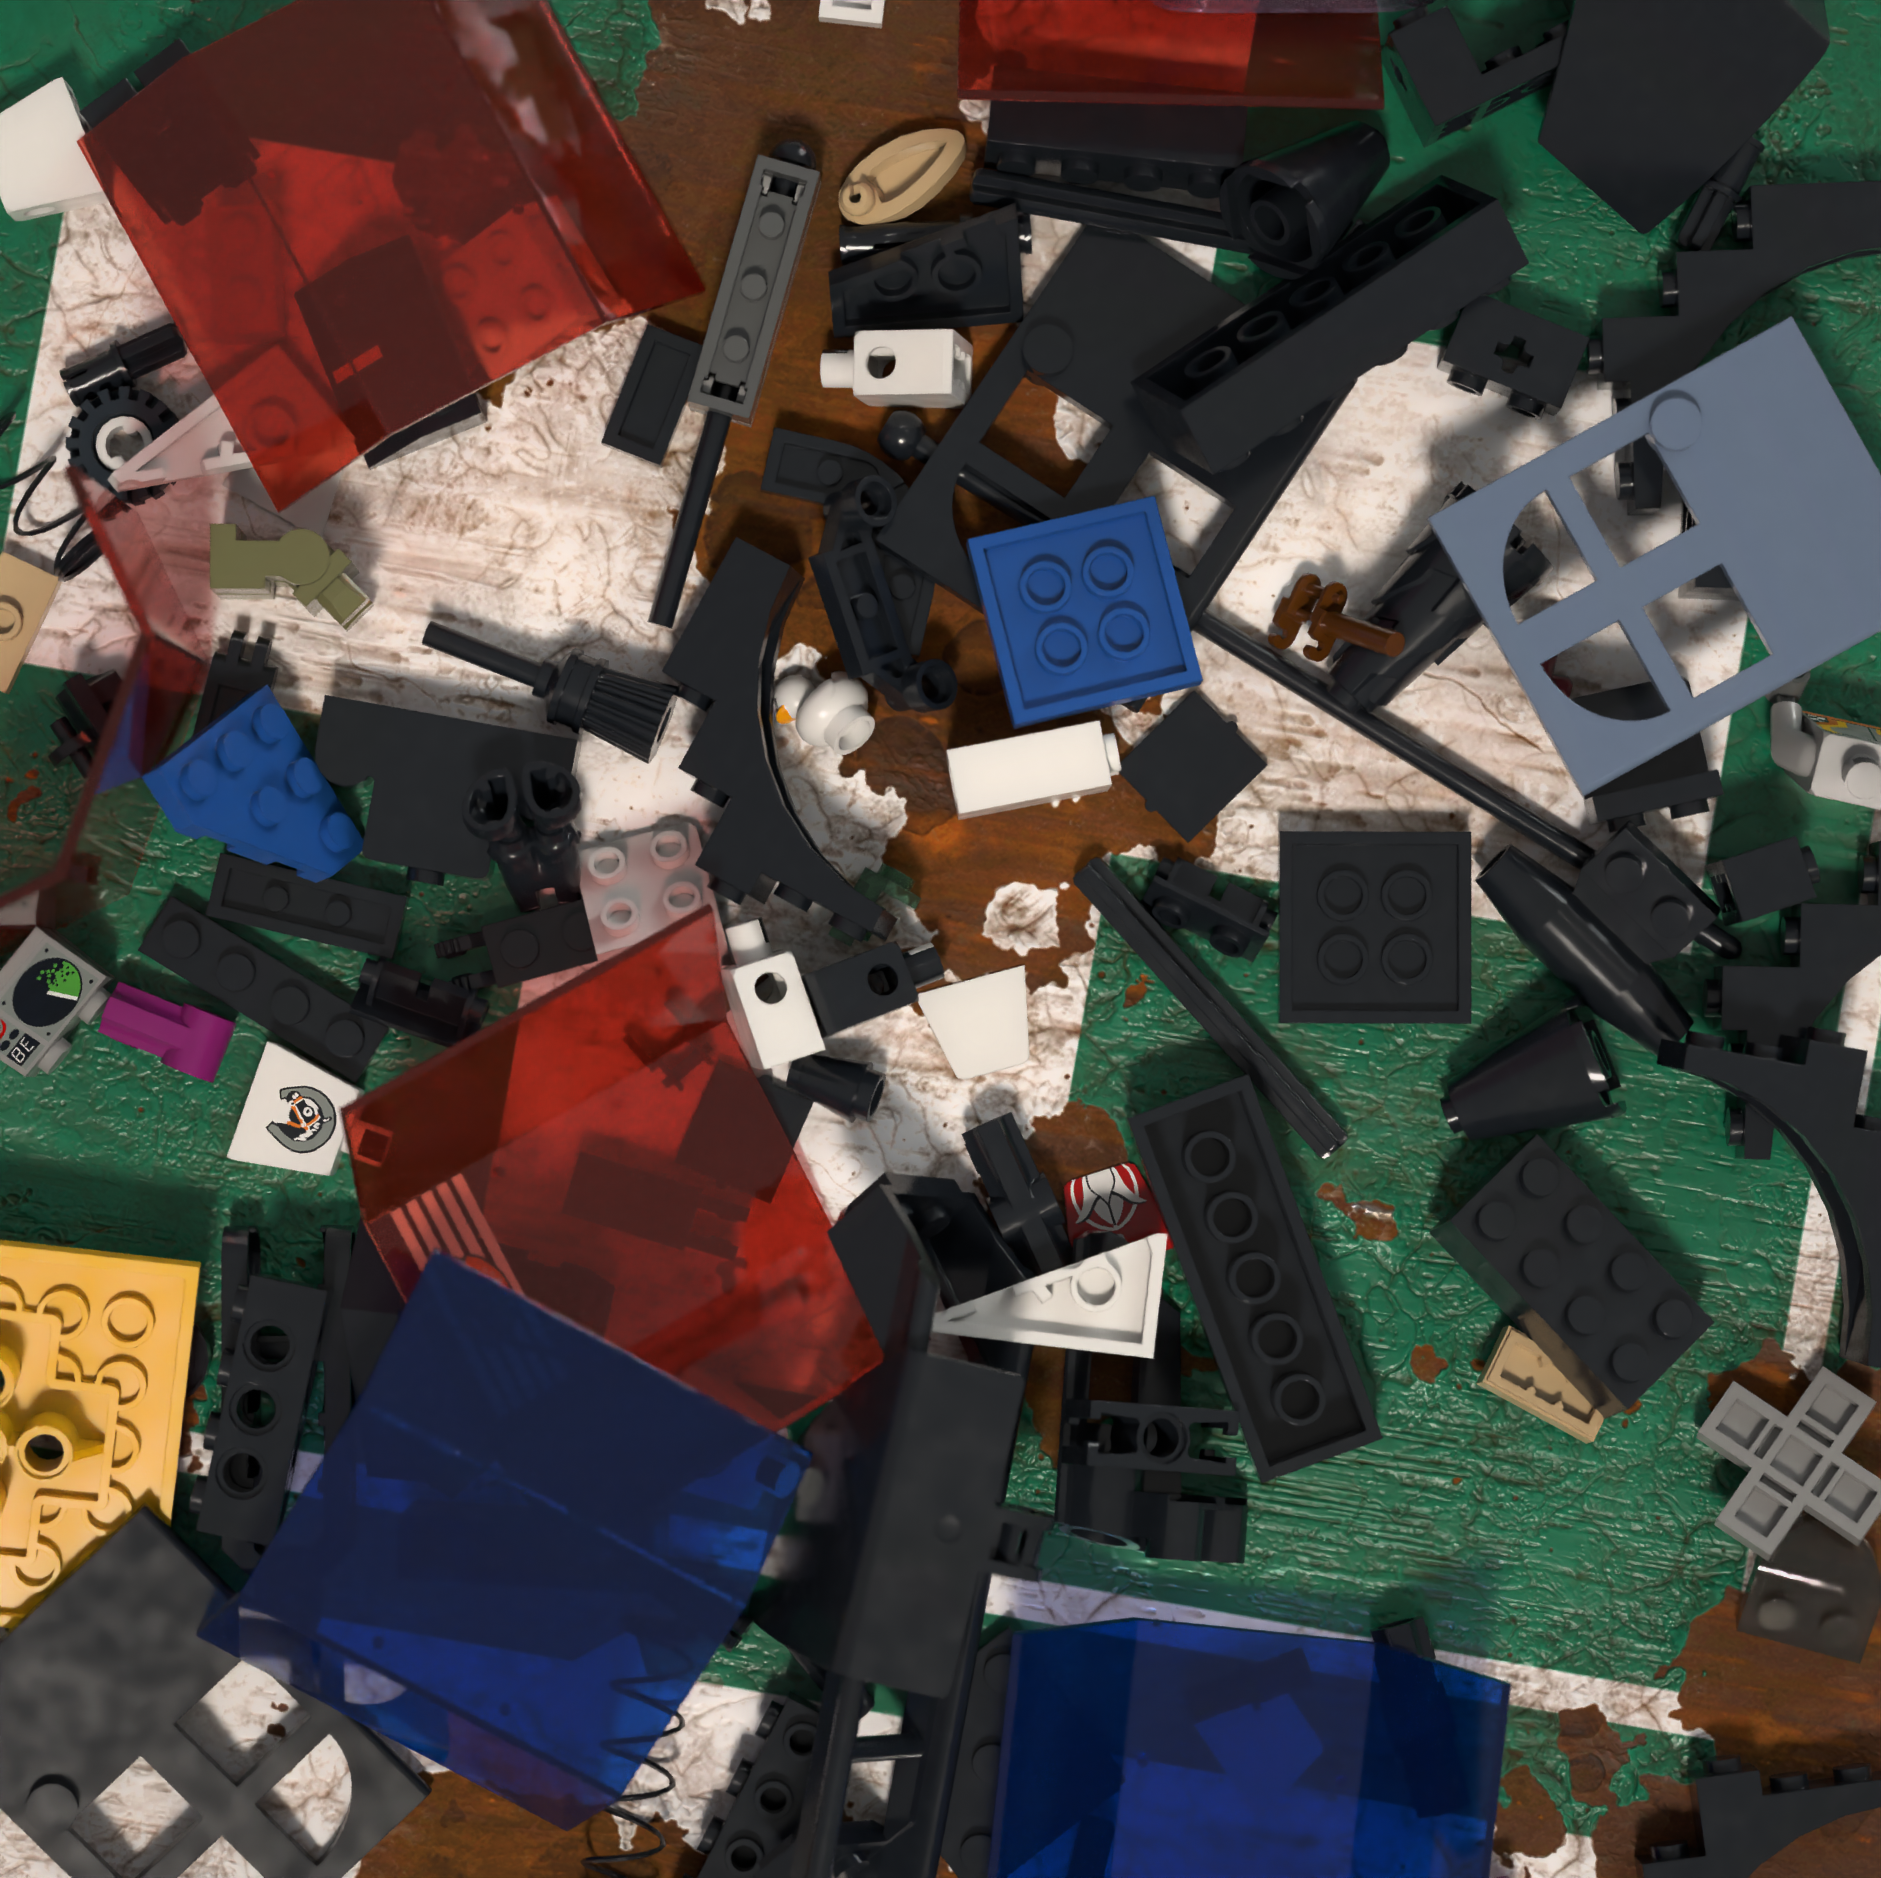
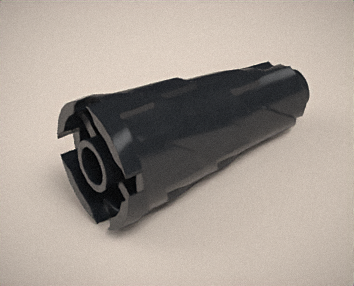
(1431, 612)

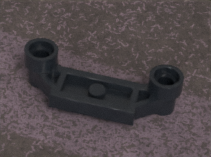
(862, 604)

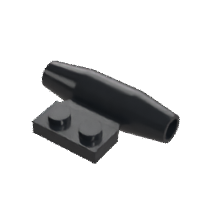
(1608, 929)

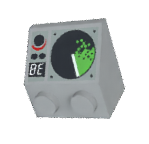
(44, 997)

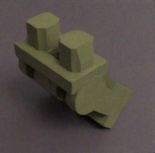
(297, 561)

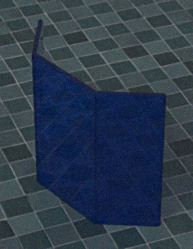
(516, 1548)
(1242, 1756)

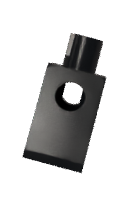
(842, 992)

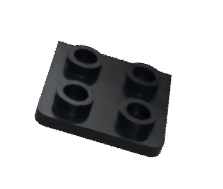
(1670, 780)

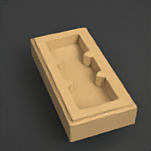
(24, 604)
(1529, 1380)

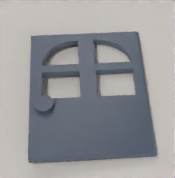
(1776, 502)

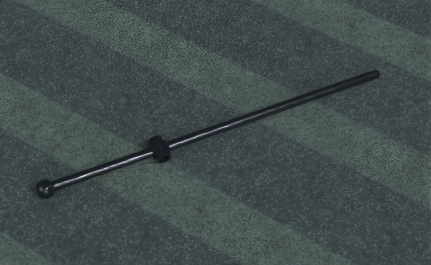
(906, 438)

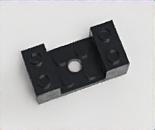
(1442, 81)

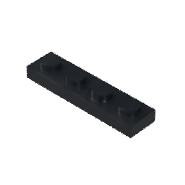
(263, 989)

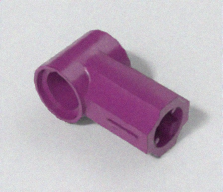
(180, 1035)

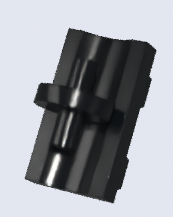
(88, 709)

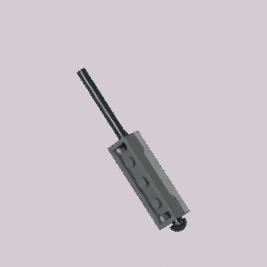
(741, 336)

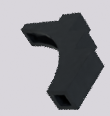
(1783, 236)
(731, 661)
(1763, 1003)
(1812, 1099)
(1747, 1824)

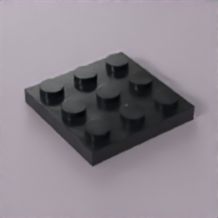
(1374, 927)

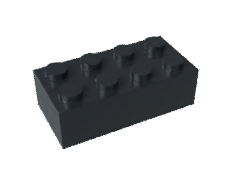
(1571, 1277)

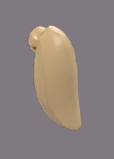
(901, 176)

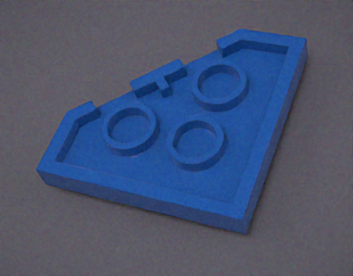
(257, 791)

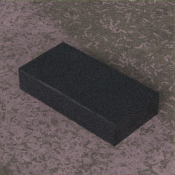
(653, 396)

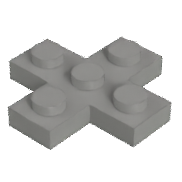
(1794, 1463)

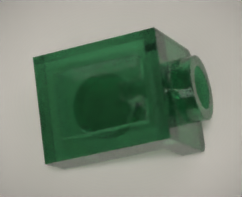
(885, 881)

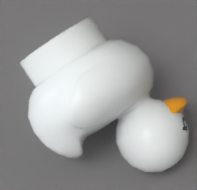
(827, 715)

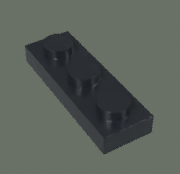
(318, 911)

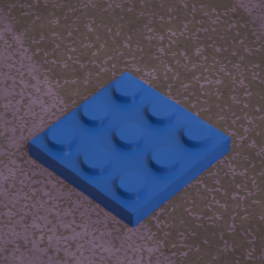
(1084, 612)

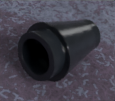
(838, 1084)

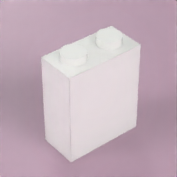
(1032, 769)

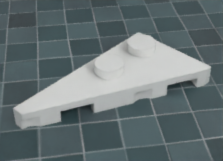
(1087, 1306)

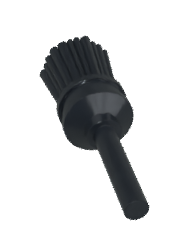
(576, 691)

